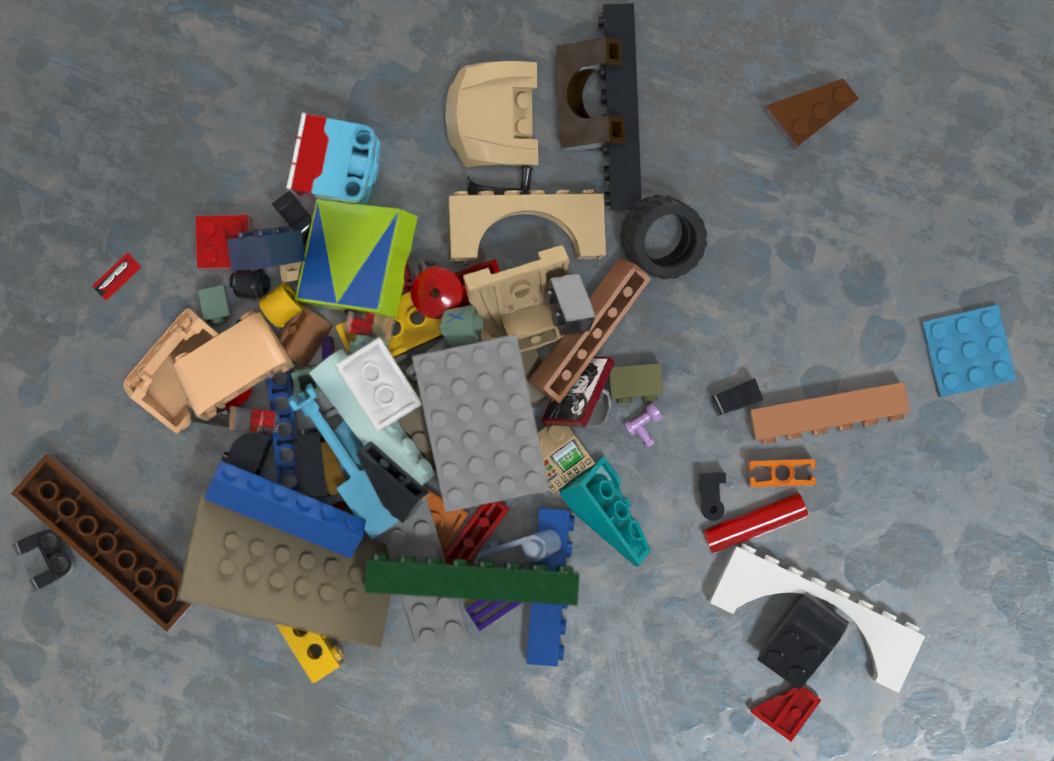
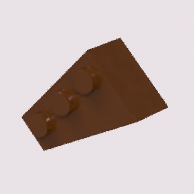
(810, 111)

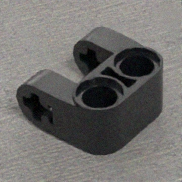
(50, 556)

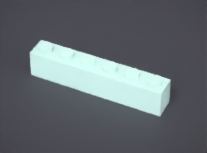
(390, 440)

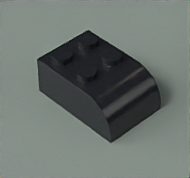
(249, 452)
(803, 640)

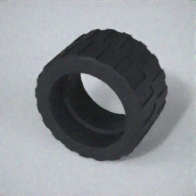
(687, 252)

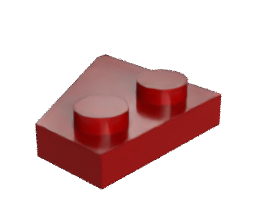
(787, 711)

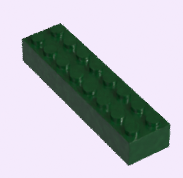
(472, 581)

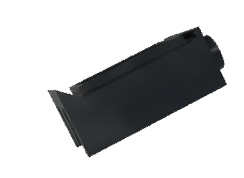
(310, 462)

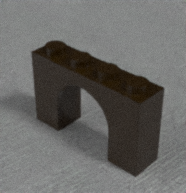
(574, 67)

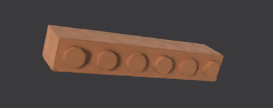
(575, 351)
(829, 411)

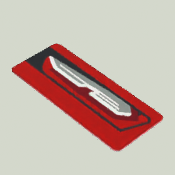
(116, 276)

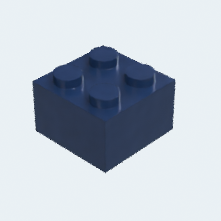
(266, 248)

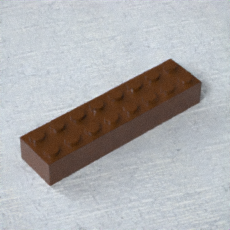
(104, 540)

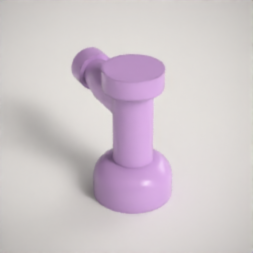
(637, 425)

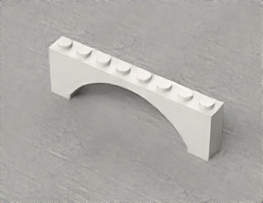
(888, 642)

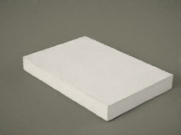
(378, 385)

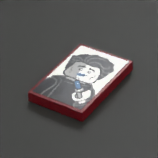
(582, 397)

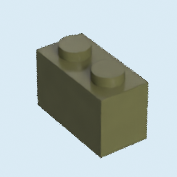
(636, 381)

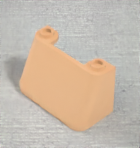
(230, 364)
(153, 379)

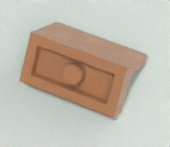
(304, 336)

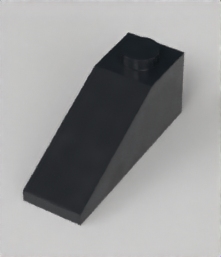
(392, 484)

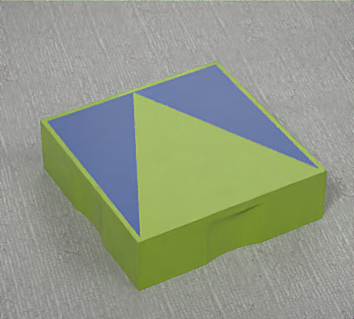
(356, 257)

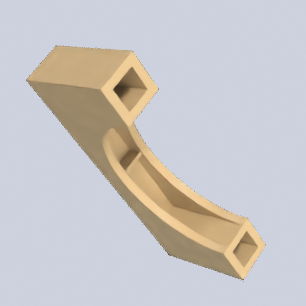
(576, 214)

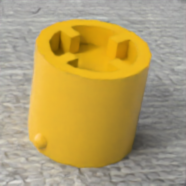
(280, 305)

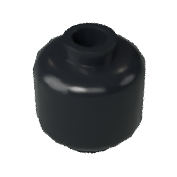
(249, 283)

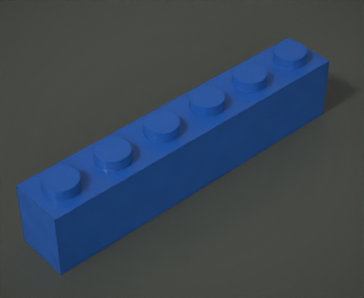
(285, 509)
(546, 618)

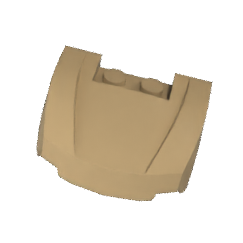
(492, 114)
(515, 300)

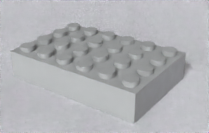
(480, 422)

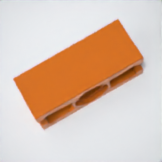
(789, 481)

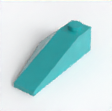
(601, 506)

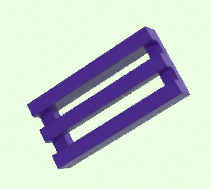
(475, 618)

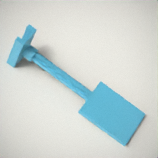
(358, 489)

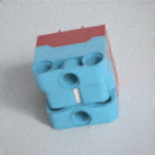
(334, 161)

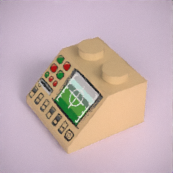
(562, 456)

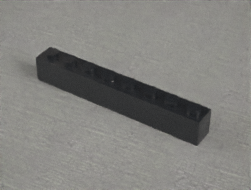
(622, 101)

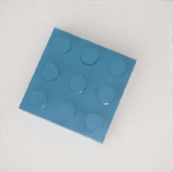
(968, 351)

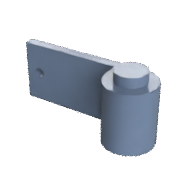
(535, 546)

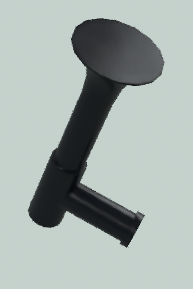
(473, 188)

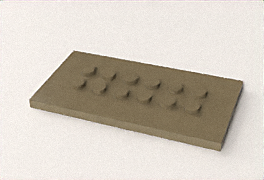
(280, 577)

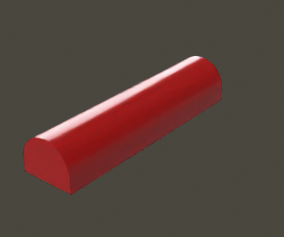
(755, 523)
(476, 531)

